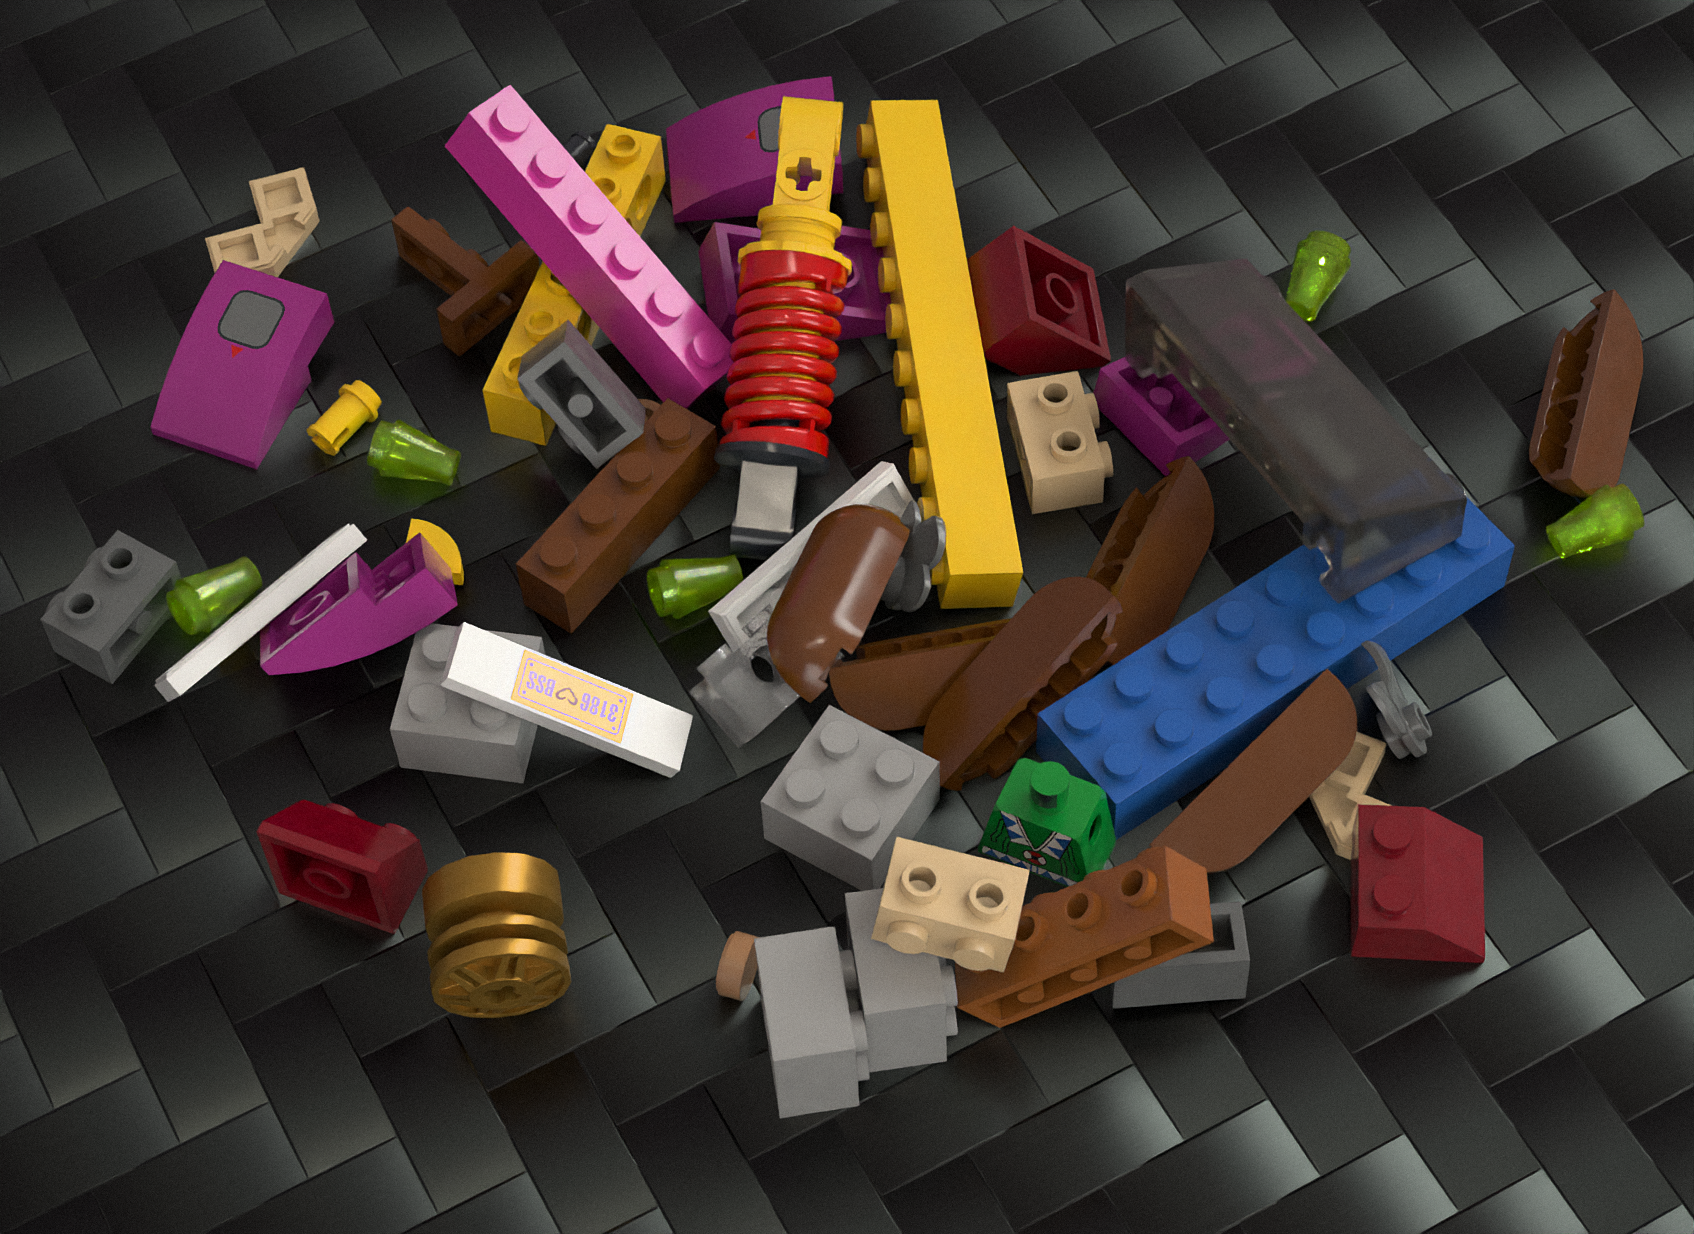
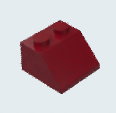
(1036, 306)
(343, 862)
(1416, 886)

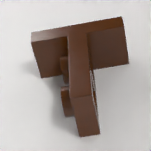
(478, 291)

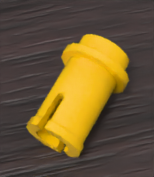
(345, 416)

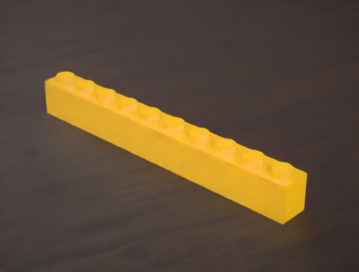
(939, 353)

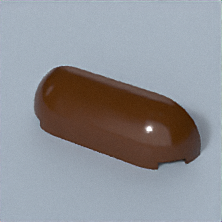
(1589, 400)
(1155, 554)
(833, 593)
(1033, 662)
(904, 677)
(1267, 779)

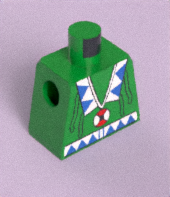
(1050, 823)

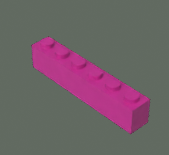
(591, 249)

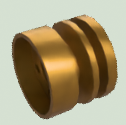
(496, 935)

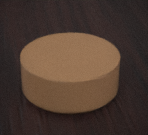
(737, 966)

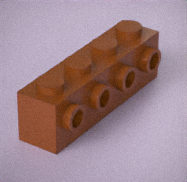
(1094, 936)

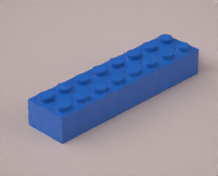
(1228, 671)

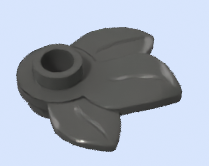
(922, 552)
(1400, 723)

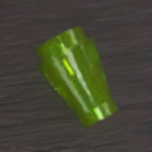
(1316, 272)
(410, 454)
(1597, 522)
(691, 583)
(210, 596)

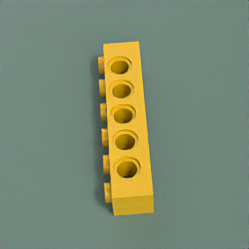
(631, 176)

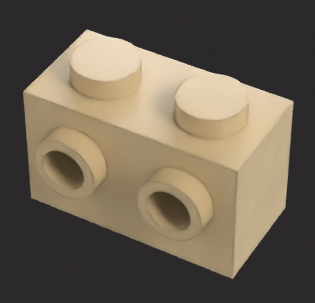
(1057, 442)
(950, 905)

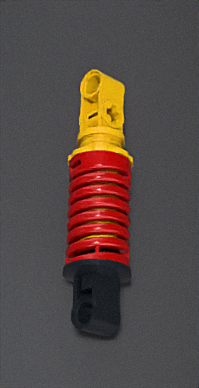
(785, 335)

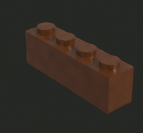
(618, 516)

